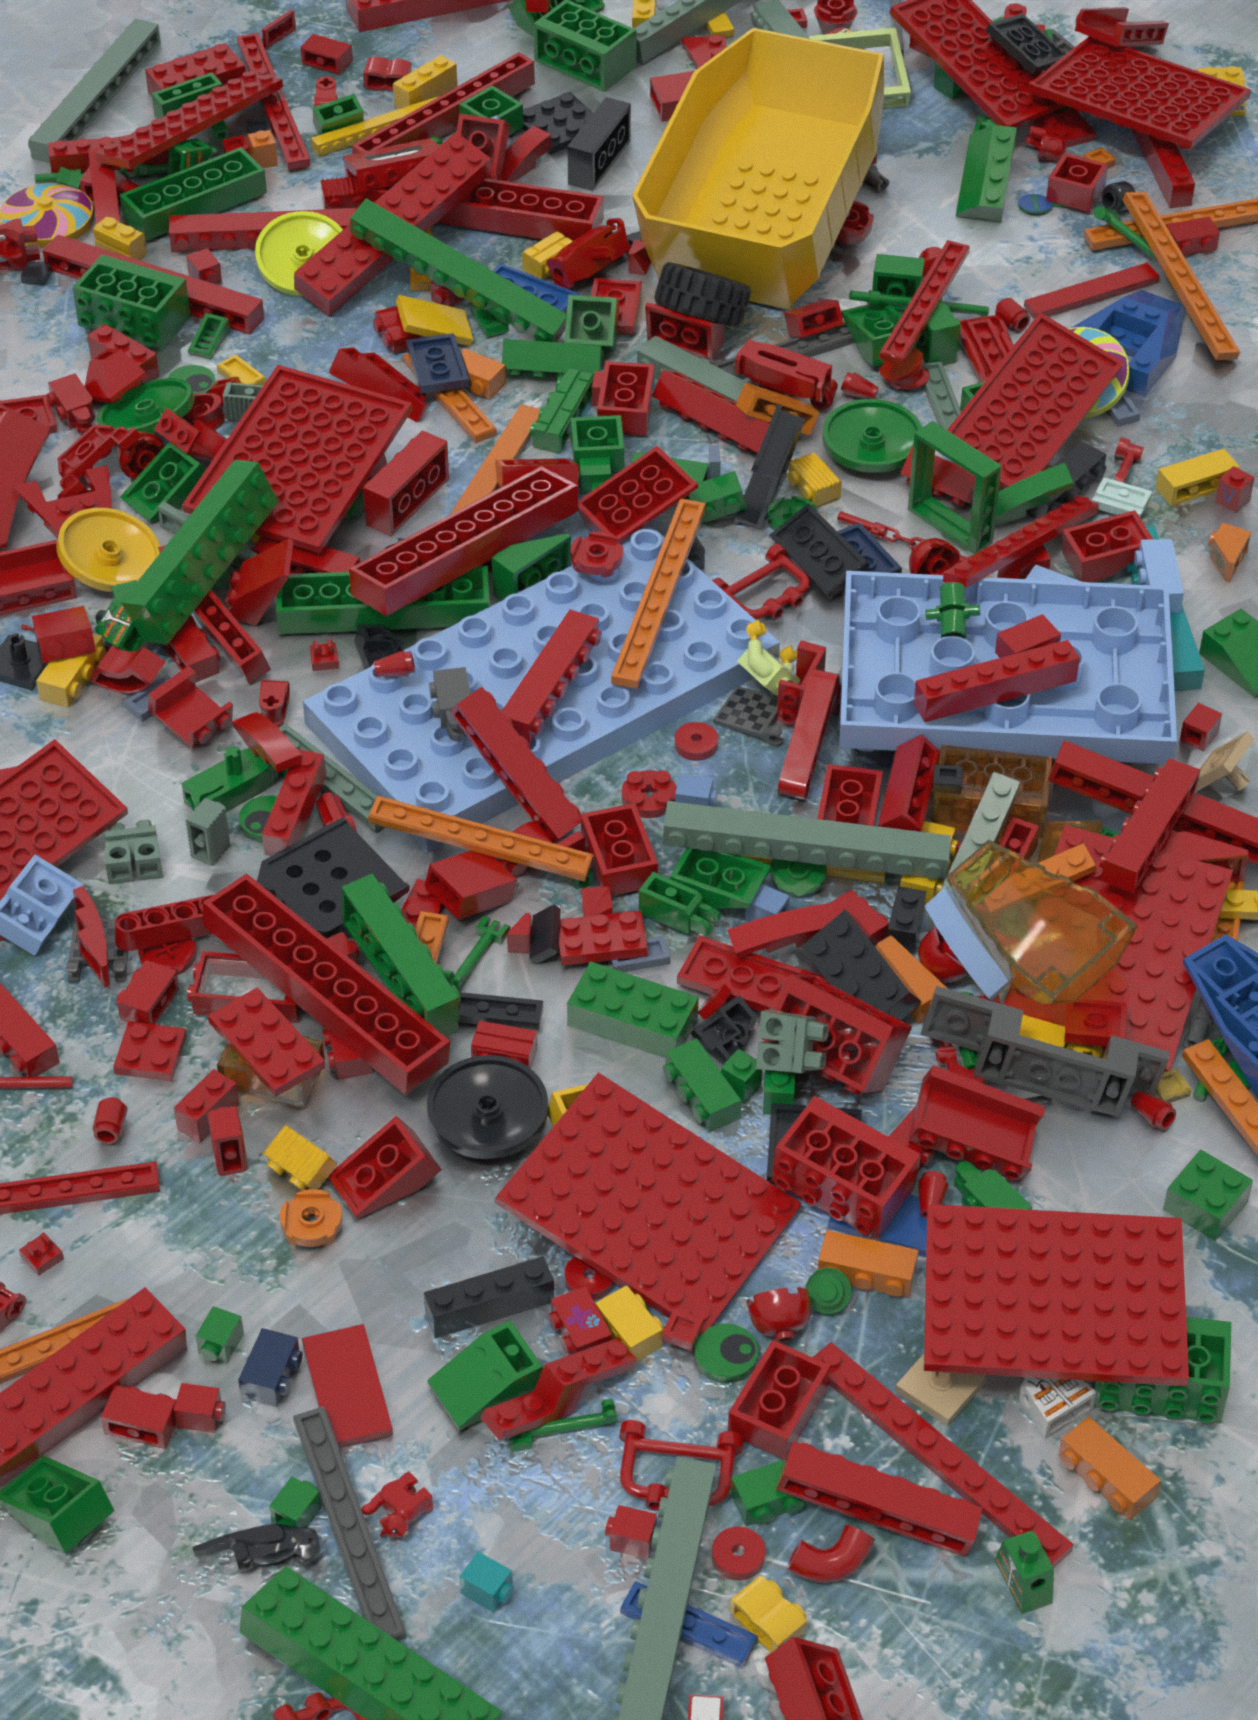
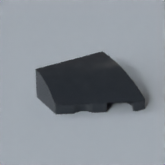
(375, 643)
(726, 1030)

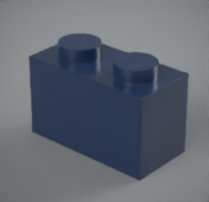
(270, 1367)

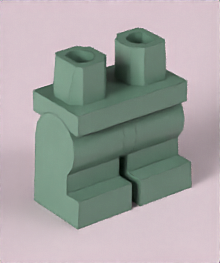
(130, 846)
(795, 1042)

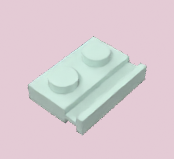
(1121, 497)

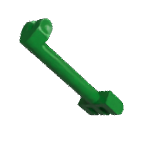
(487, 935)
(608, 1416)

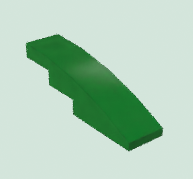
(1031, 493)

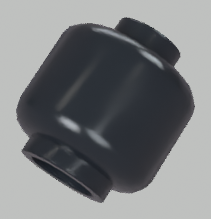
(1113, 195)

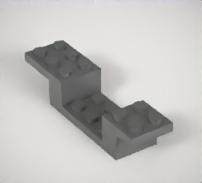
(1041, 1066)

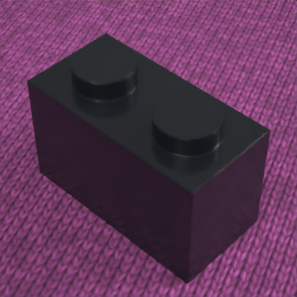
(907, 917)

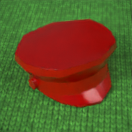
(908, 376)
(206, 409)

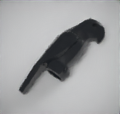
(264, 1545)

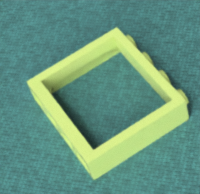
(878, 38)

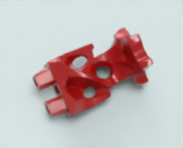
(13, 245)

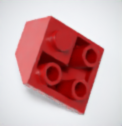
(112, 375)

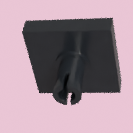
(20, 662)

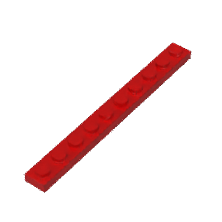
(275, 104)
(1021, 542)
(939, 1453)

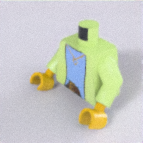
(763, 664)

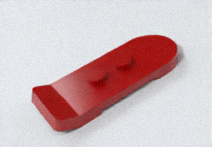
(985, 343)

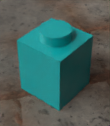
(486, 1582)

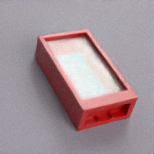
(227, 976)

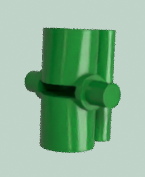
(953, 610)

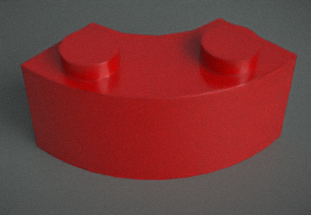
(126, 670)

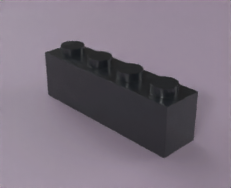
(1085, 467)
(489, 1297)

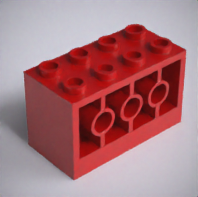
(860, 1040)
(845, 1168)

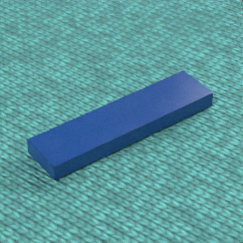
(703, 1631)

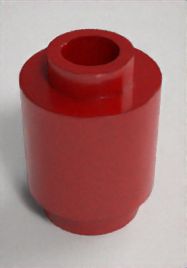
(1013, 314)
(109, 1120)

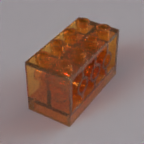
(978, 767)

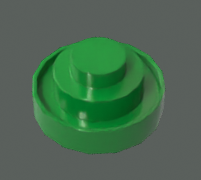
(829, 1290)

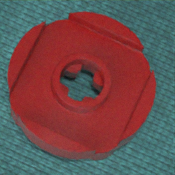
(586, 561)
(658, 783)

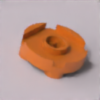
(314, 1233)

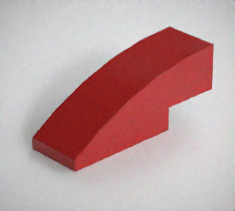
(522, 154)

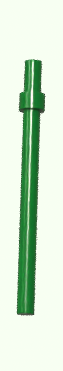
(874, 298)

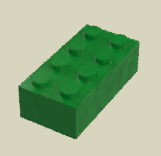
(631, 1010)

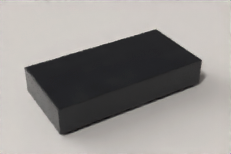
(545, 934)

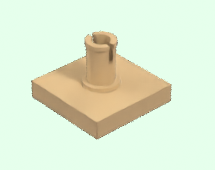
(1223, 763)
(939, 1393)

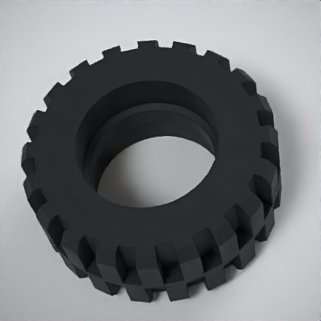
(702, 294)

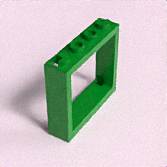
(970, 535)

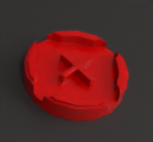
(174, 955)

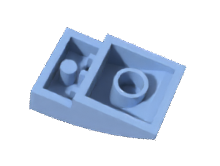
(35, 904)

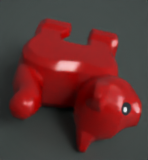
(402, 1503)

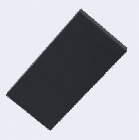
(818, 550)

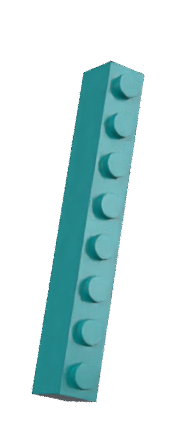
(1187, 663)

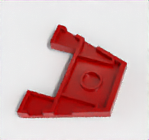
(89, 449)
(57, 511)

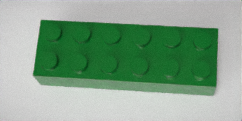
(194, 191)
(398, 954)

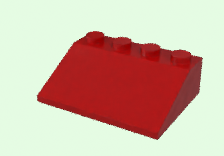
(636, 495)

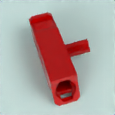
(589, 253)
(783, 370)

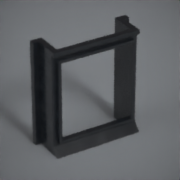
(769, 466)

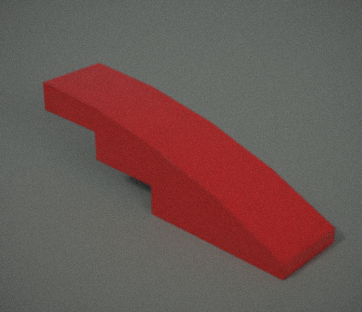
(103, 188)
(267, 741)
(782, 929)
(91, 936)

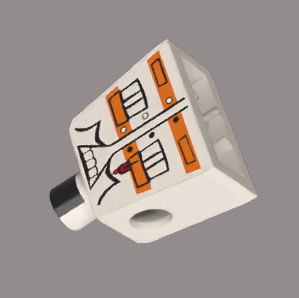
(1055, 1402)

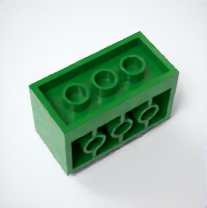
(585, 45)
(132, 300)
(1207, 1385)

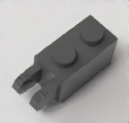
(449, 689)

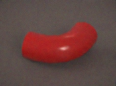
(834, 1562)

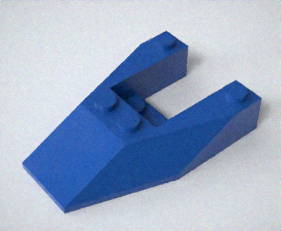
(1147, 331)
(1228, 985)

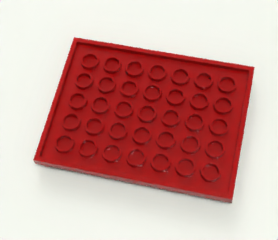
(1140, 92)
(314, 447)
(1174, 917)
(648, 1203)
(1055, 1295)

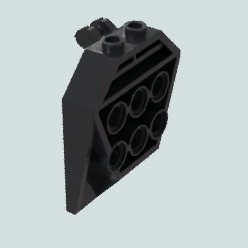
(314, 870)

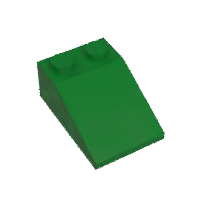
(871, 328)
(166, 479)
(529, 563)
(1233, 649)
(721, 877)
(56, 1503)

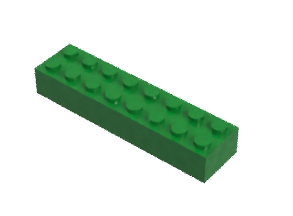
(200, 552)
(326, 605)
(353, 1656)

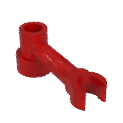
(1129, 453)

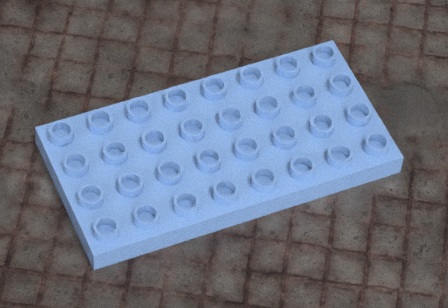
(397, 748)

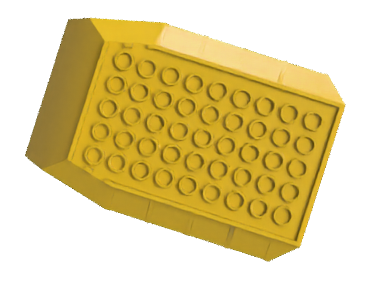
(763, 162)

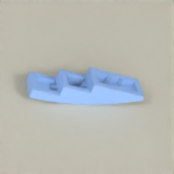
(966, 943)

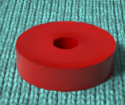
(696, 741)
(575, 1278)
(742, 1566)

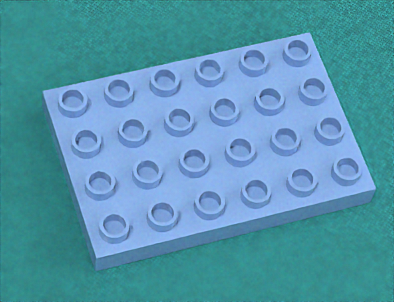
(1114, 708)

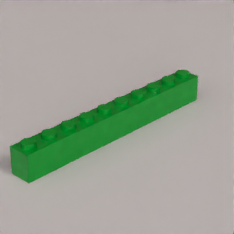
(457, 272)

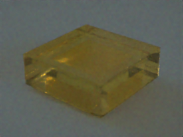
(1172, 1086)

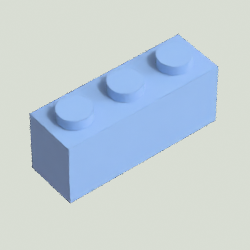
(1160, 568)

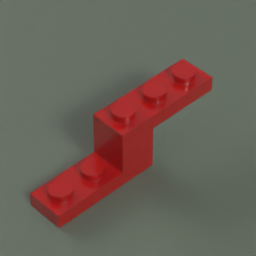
(558, 1389)

